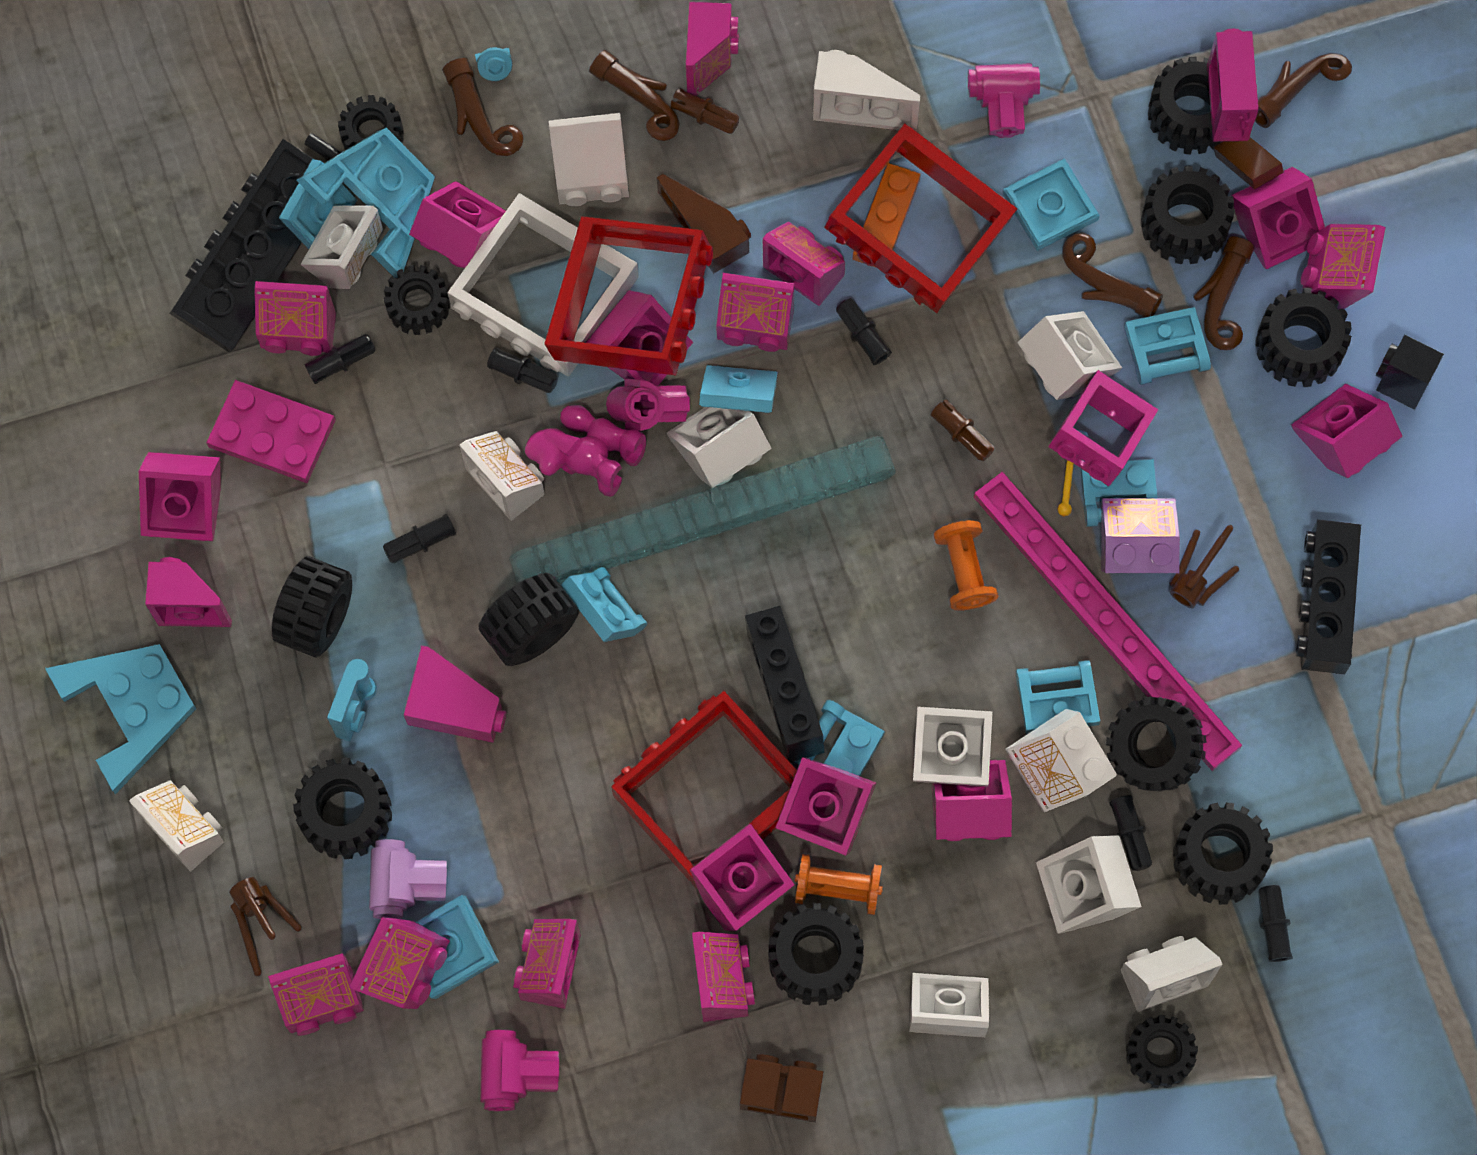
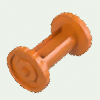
(965, 565)
(838, 884)

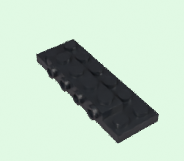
(249, 249)

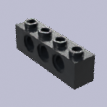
(1343, 544)
(784, 684)

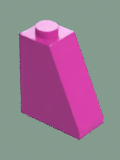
(451, 701)

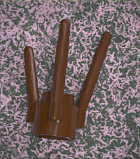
(1190, 587)
(250, 900)

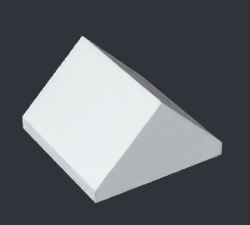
(949, 1005)

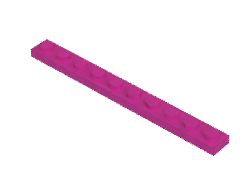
(1099, 611)

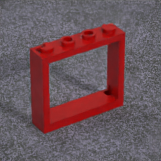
(951, 177)
(578, 276)
(681, 736)

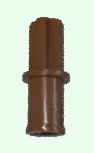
(705, 111)
(962, 430)

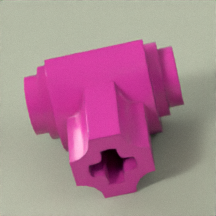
(1005, 93)
(644, 404)
(512, 1071)

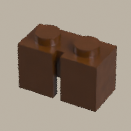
(781, 1089)

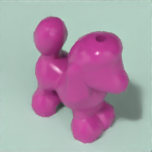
(589, 454)

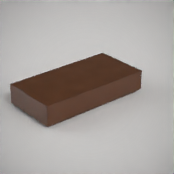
(1249, 161)

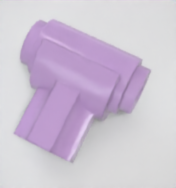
(401, 879)

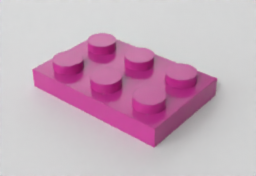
(271, 431)

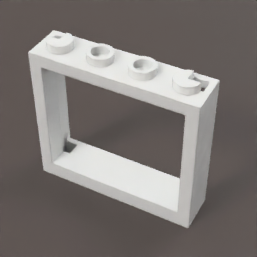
(562, 233)

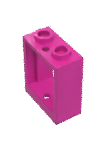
(1232, 85)
(1117, 404)

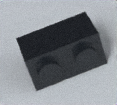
(1407, 371)

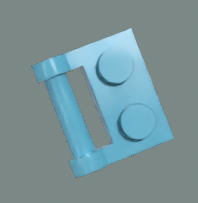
(1166, 334)
(1134, 481)
(603, 605)
(353, 692)
(1043, 706)
(855, 742)

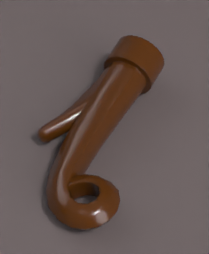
(1289, 85)
(638, 87)
(469, 108)
(1220, 286)
(1108, 287)

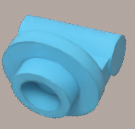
(494, 63)

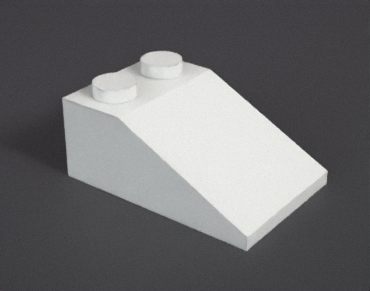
(860, 94)
(589, 159)
(1169, 972)

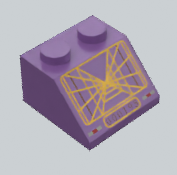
(1139, 535)

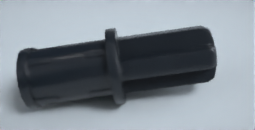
(863, 331)
(340, 358)
(522, 370)
(419, 539)
(1131, 832)
(1275, 923)

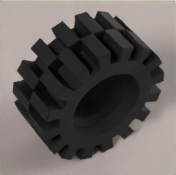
(368, 111)
(411, 281)
(1161, 1028)

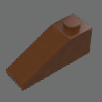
(695, 211)

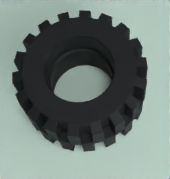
(1172, 123)
(1190, 189)
(1308, 311)
(311, 606)
(528, 619)
(1125, 736)
(331, 781)
(1244, 832)
(815, 922)

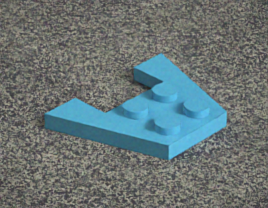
(383, 177)
(142, 697)

